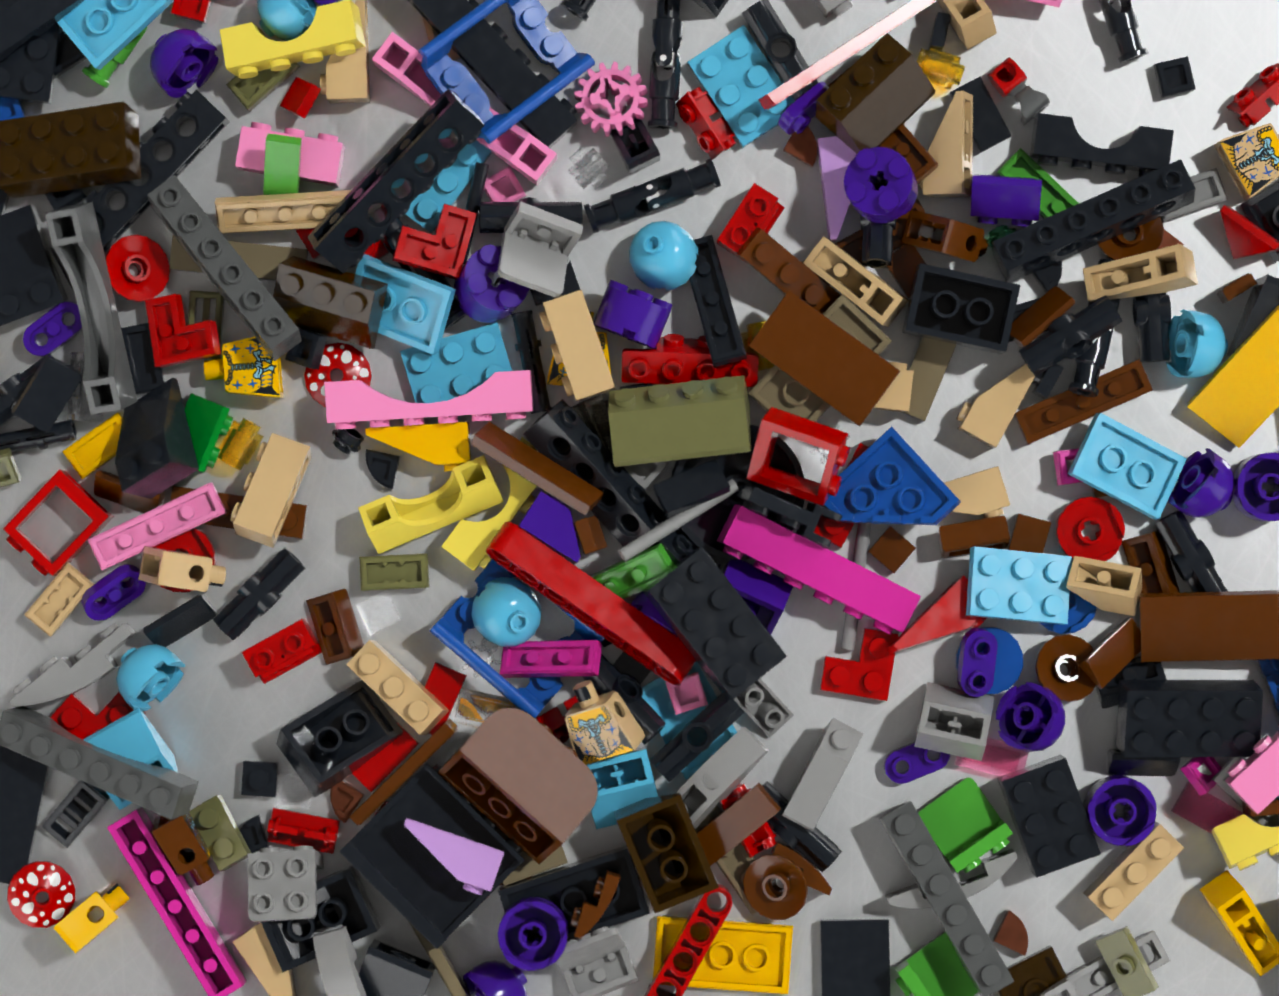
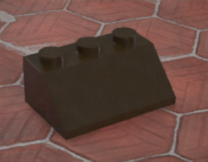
(874, 96)
(330, 301)
(665, 850)

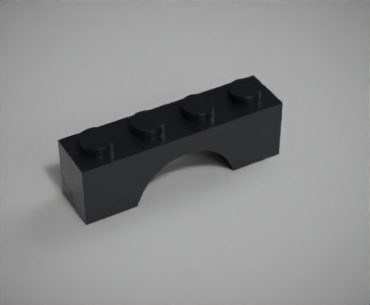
(1058, 140)

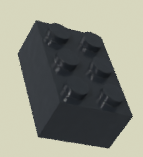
(961, 308)
(1049, 816)

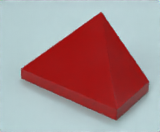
(1246, 237)

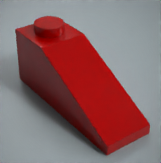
(940, 619)

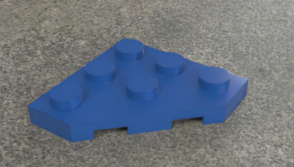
(891, 487)

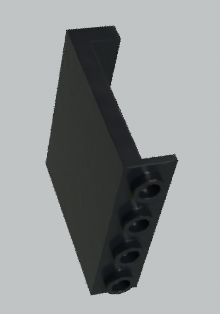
(409, 872)

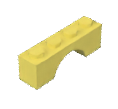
(333, 30)
(398, 521)
(471, 539)
(1244, 840)

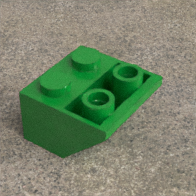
(205, 424)

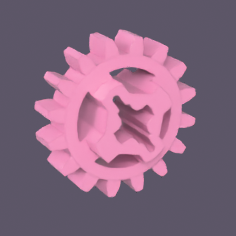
(597, 103)

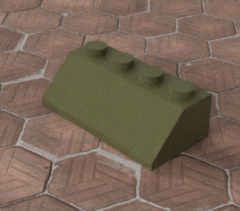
(679, 421)

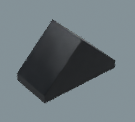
(636, 147)

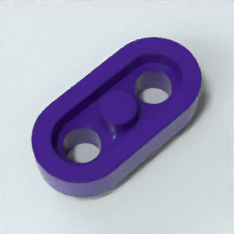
(800, 112)
(54, 327)
(114, 592)
(977, 663)
(917, 761)

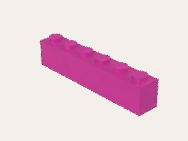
(818, 569)
(177, 905)

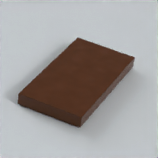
(824, 358)
(1209, 626)

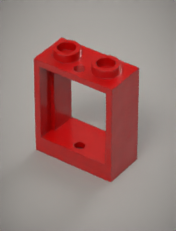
(807, 431)
(81, 498)

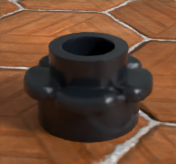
(347, 440)

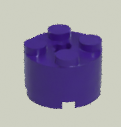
(872, 167)
(478, 296)
(632, 314)
(1248, 491)
(1139, 810)
(540, 952)

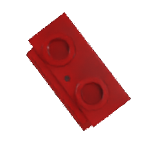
(756, 210)
(282, 651)

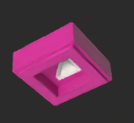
(1063, 462)
(1201, 773)

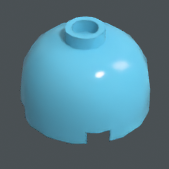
(286, 17)
(663, 255)
(1195, 344)
(506, 612)
(148, 674)

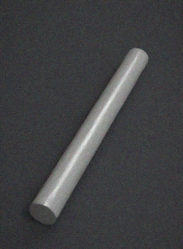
(670, 525)
(859, 558)

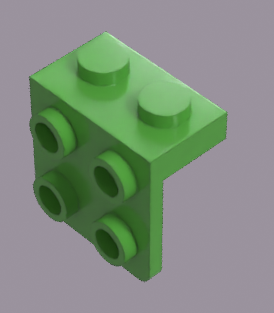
(965, 825)
(935, 971)

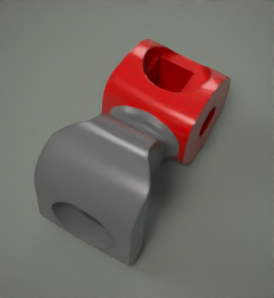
(1010, 81)

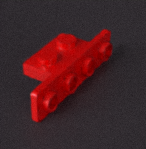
(681, 361)

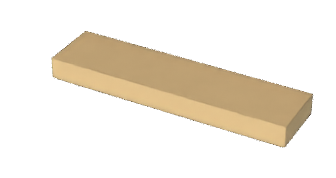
(275, 211)

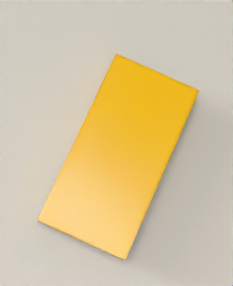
(95, 447)

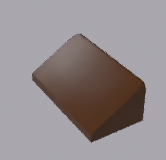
(1040, 316)
(108, 487)
(959, 537)
(1151, 555)
(335, 626)
(1113, 653)

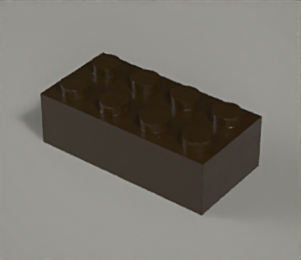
(69, 150)

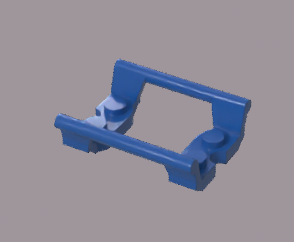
(546, 46)
(458, 620)

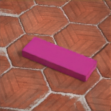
(552, 659)

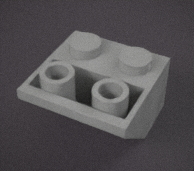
(954, 722)

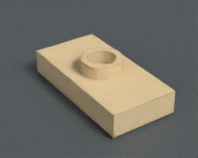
(59, 599)

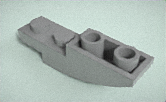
(64, 678)
(721, 774)

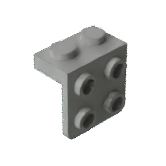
(537, 249)
(283, 884)
(597, 964)

